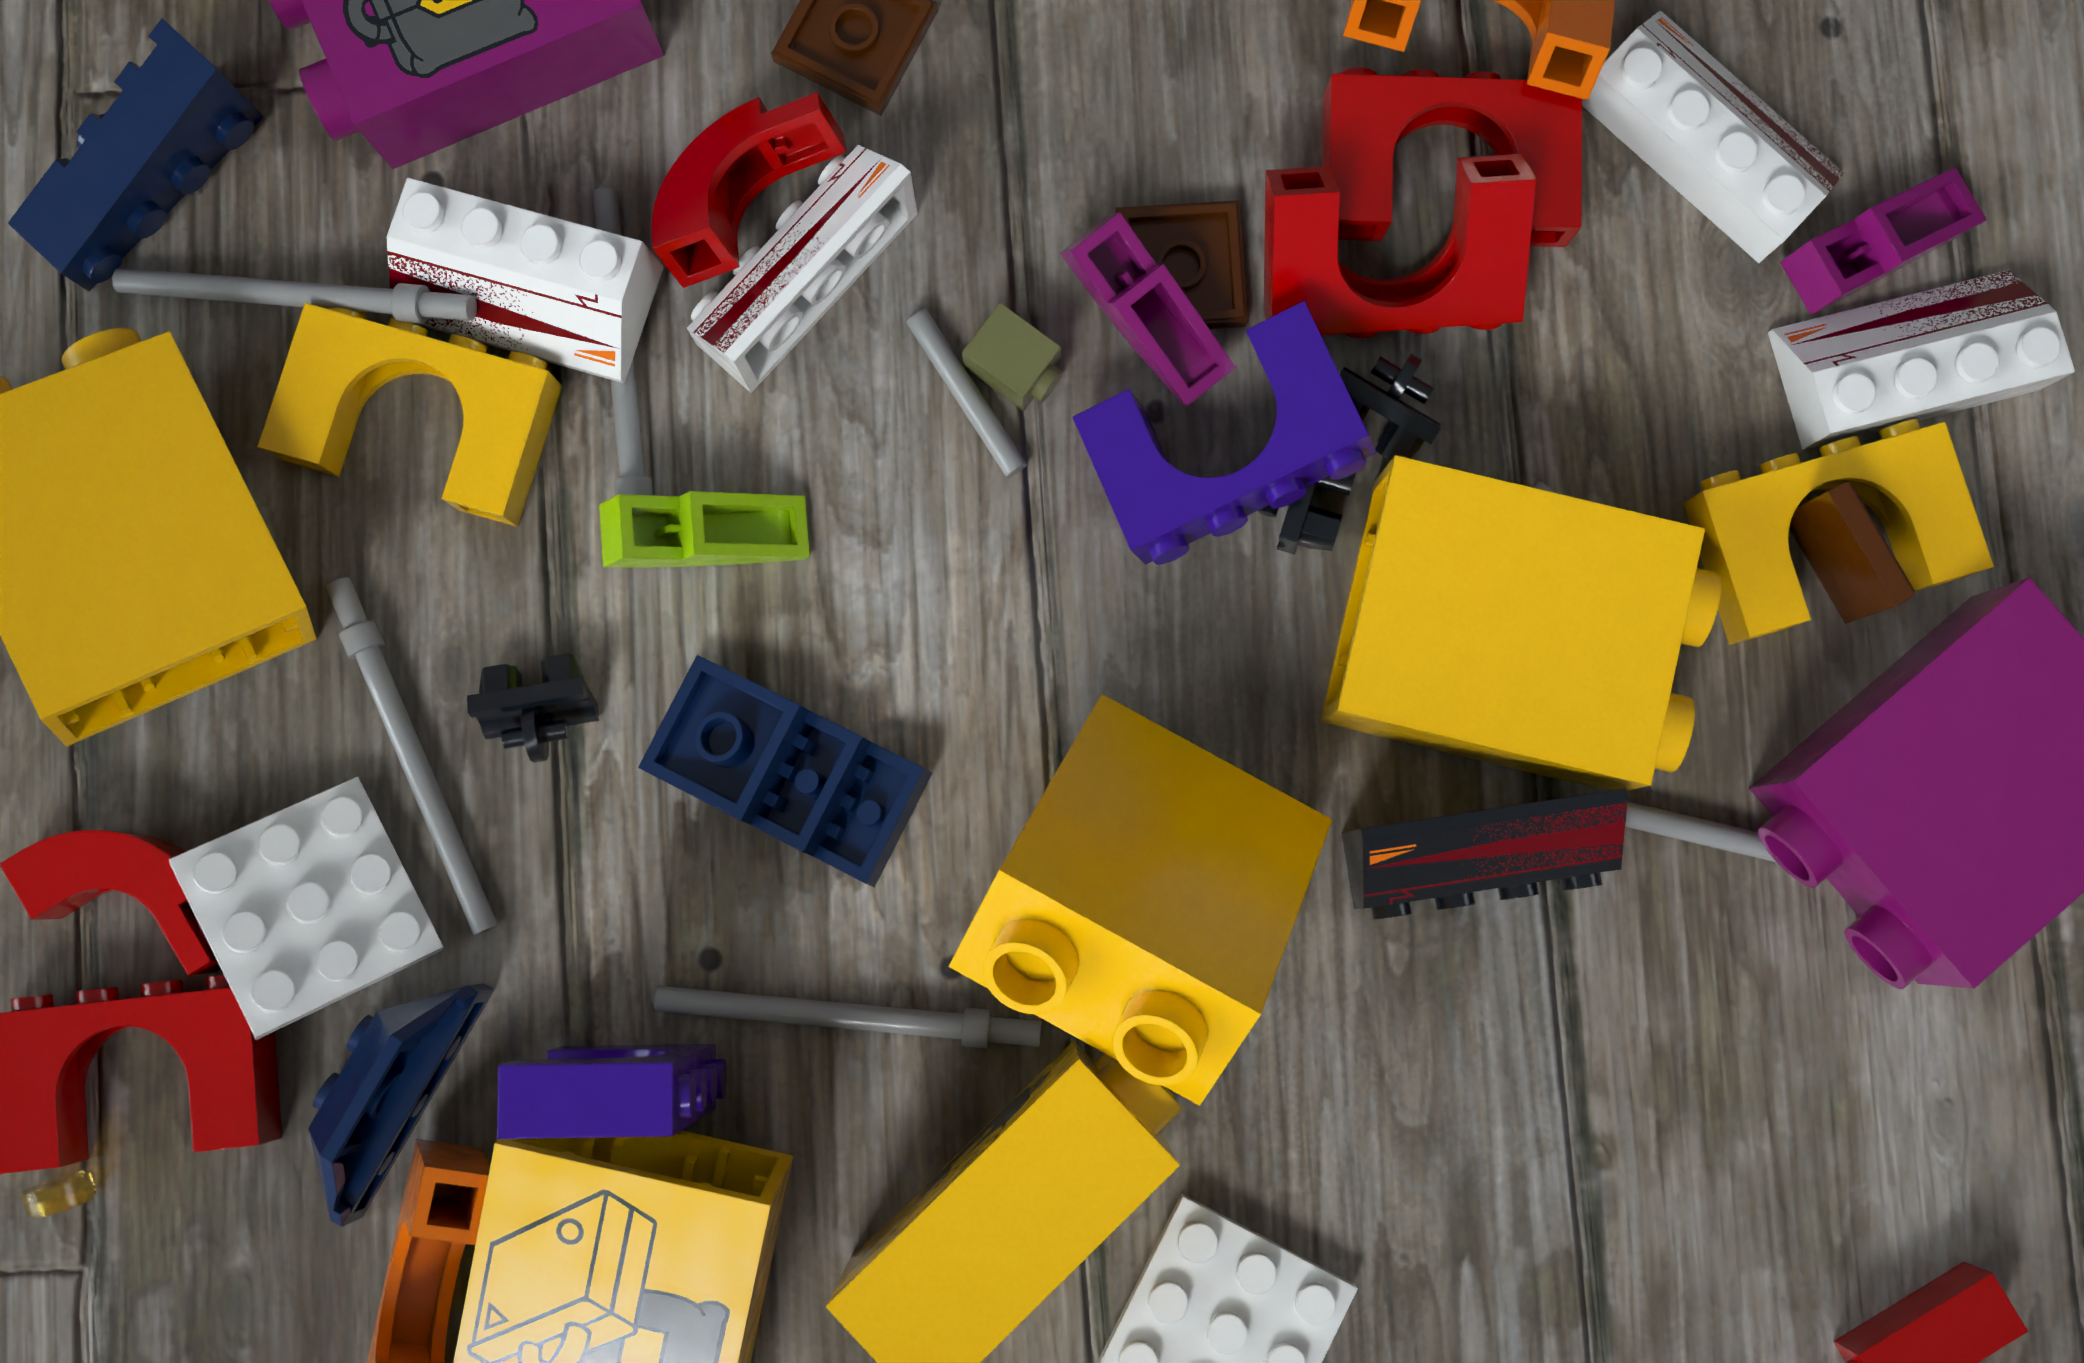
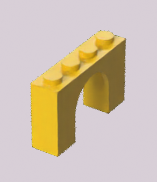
(345, 359)
(1904, 478)

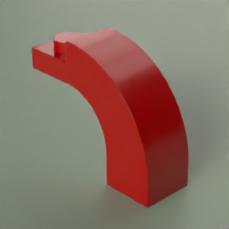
(724, 172)
(81, 865)

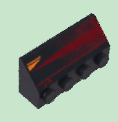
(1486, 851)

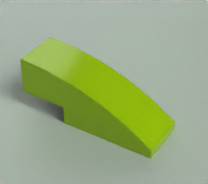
(702, 529)

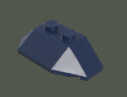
(384, 1092)

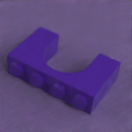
(1312, 439)
(609, 1091)

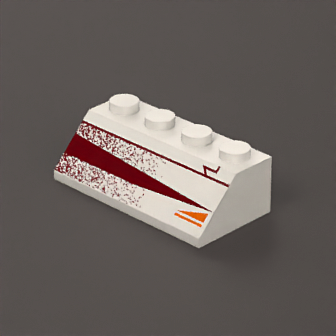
(1710, 136)
(804, 265)
(536, 278)
(1918, 357)

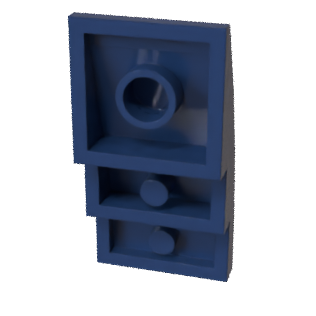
(785, 770)

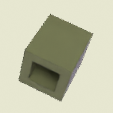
(1013, 358)

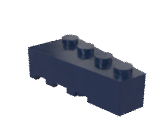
(135, 160)

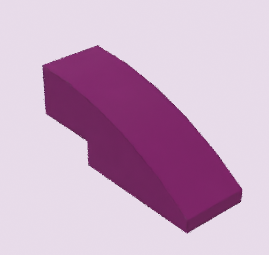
(1882, 240)
(1148, 308)

